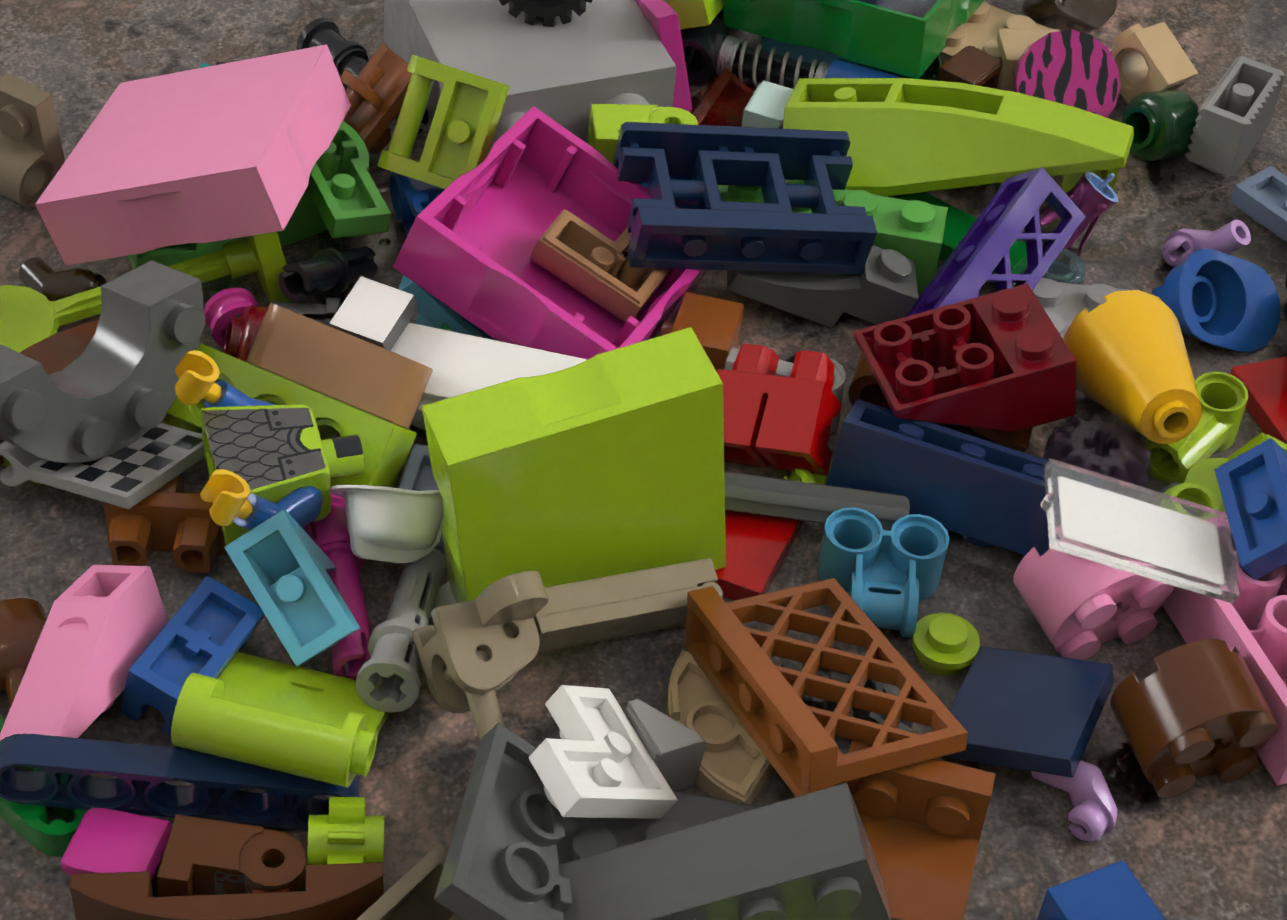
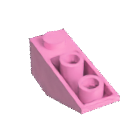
(86, 651)

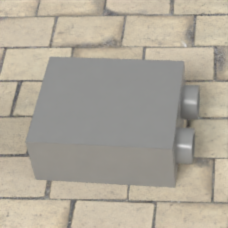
(559, 69)

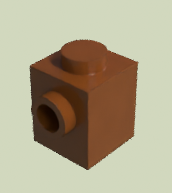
(714, 323)

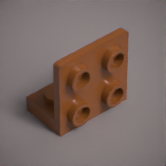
(924, 833)

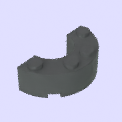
(119, 380)

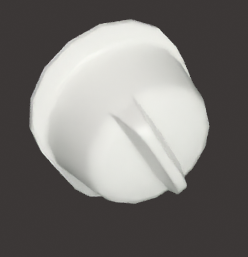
(391, 522)

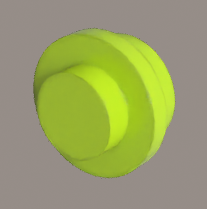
(945, 643)

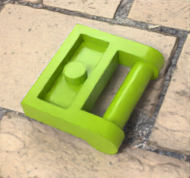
(460, 126)

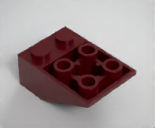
(975, 363)

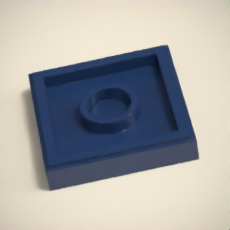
(1030, 709)

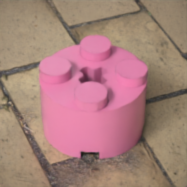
(1087, 601)

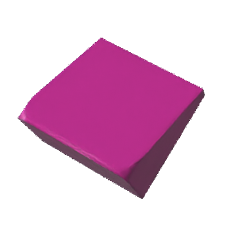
(116, 843)

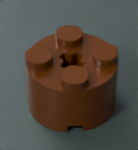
(1194, 717)

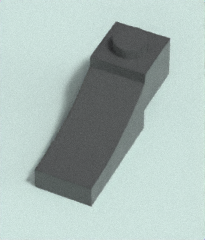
(877, 295)

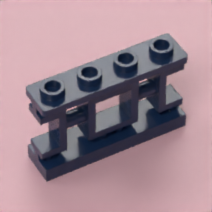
(741, 233)

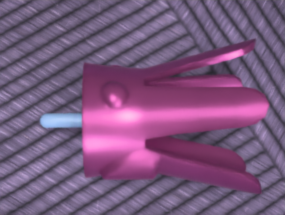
(1092, 197)

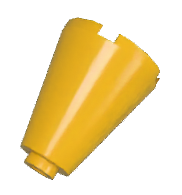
(1136, 365)

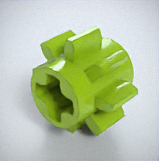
(345, 834)

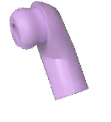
(1186, 241)
(1092, 801)

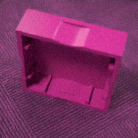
(479, 238)

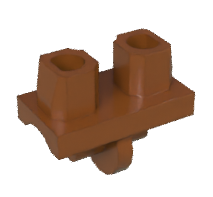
(376, 97)
(165, 522)

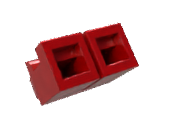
(778, 416)

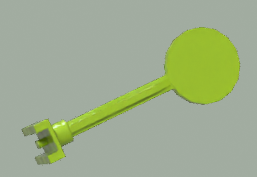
(31, 317)

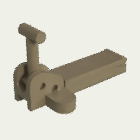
(488, 640)

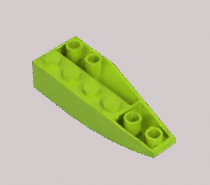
(952, 134)

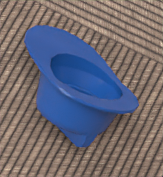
(1222, 300)

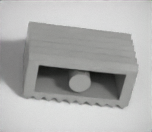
(1235, 116)

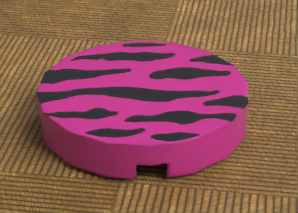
(1070, 71)

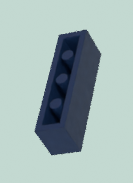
(955, 478)

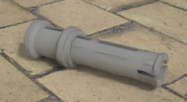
(392, 642)

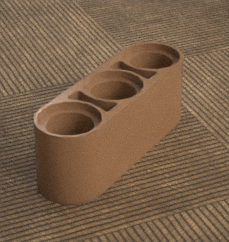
(339, 365)

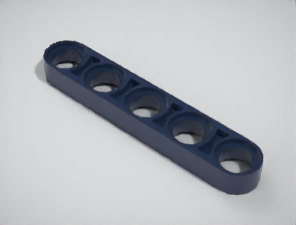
(142, 779)

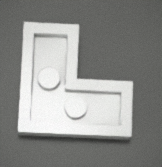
(599, 760)

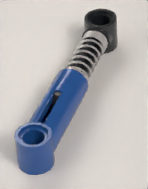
(712, 49)

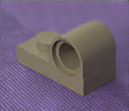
(28, 141)

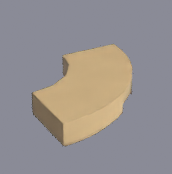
(732, 761)

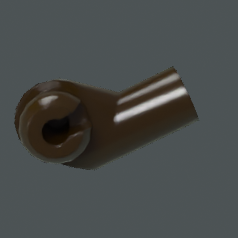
(60, 284)

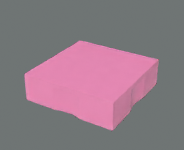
(196, 156)

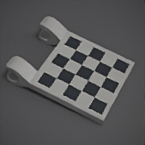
(115, 479)

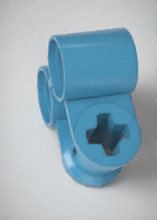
(884, 568)

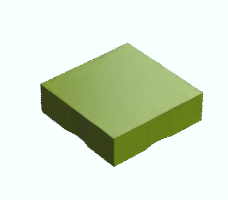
(584, 468)

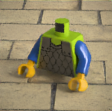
(261, 453)

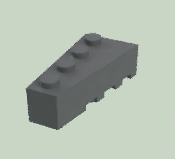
(762, 864)

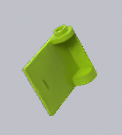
(279, 719)

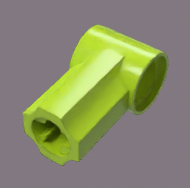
(1223, 405)

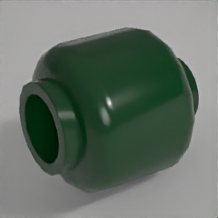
(1161, 124)

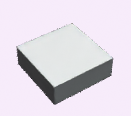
(375, 313)

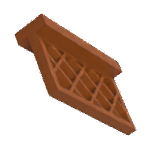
(769, 697)

